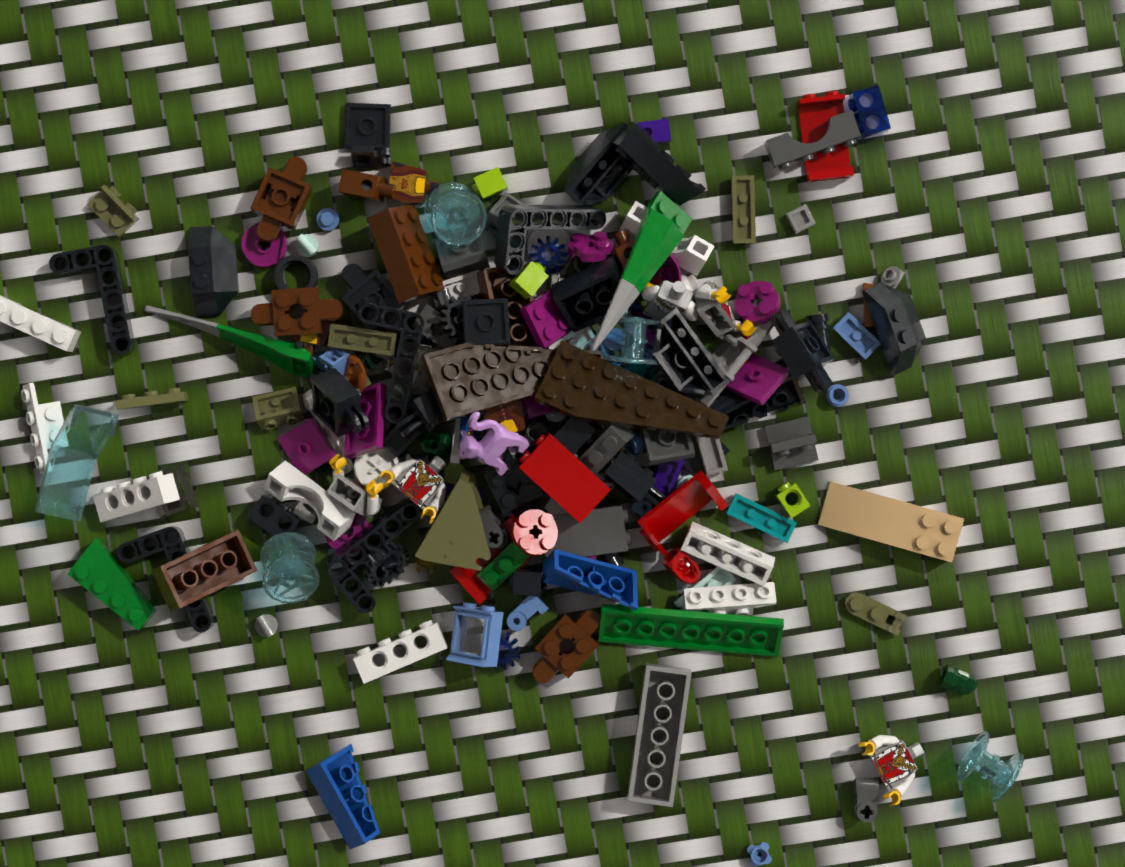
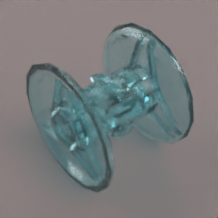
(458, 228)
(634, 341)
(289, 567)
(990, 766)

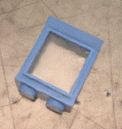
(476, 635)

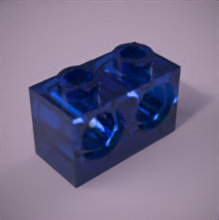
(875, 111)

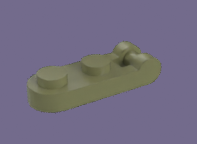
(874, 612)

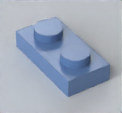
(856, 335)

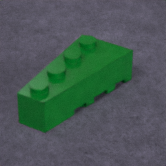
(109, 582)

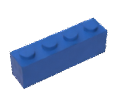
(591, 577)
(345, 797)

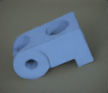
(334, 358)
(518, 617)

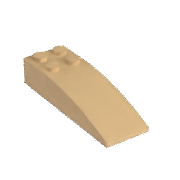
(891, 521)

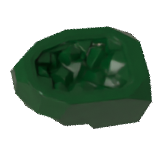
(436, 443)
(957, 680)

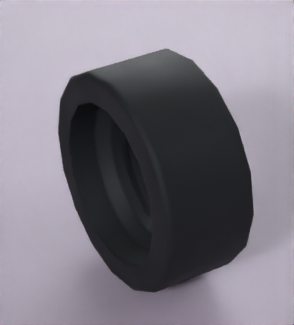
(286, 261)

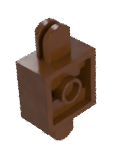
(281, 199)
(297, 312)
(566, 645)

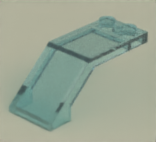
(73, 461)

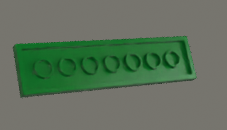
(690, 630)

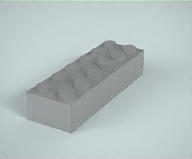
(659, 734)

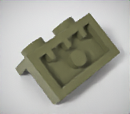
(113, 210)
(278, 408)

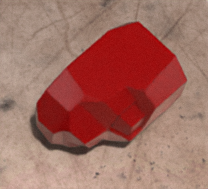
(682, 566)

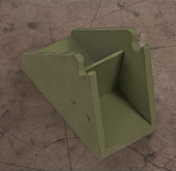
(457, 530)

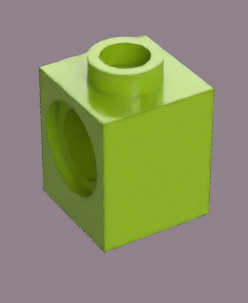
(489, 184)
(529, 279)
(801, 503)

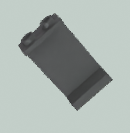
(596, 535)

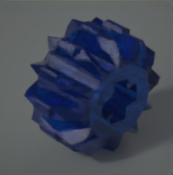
(542, 250)
(509, 654)

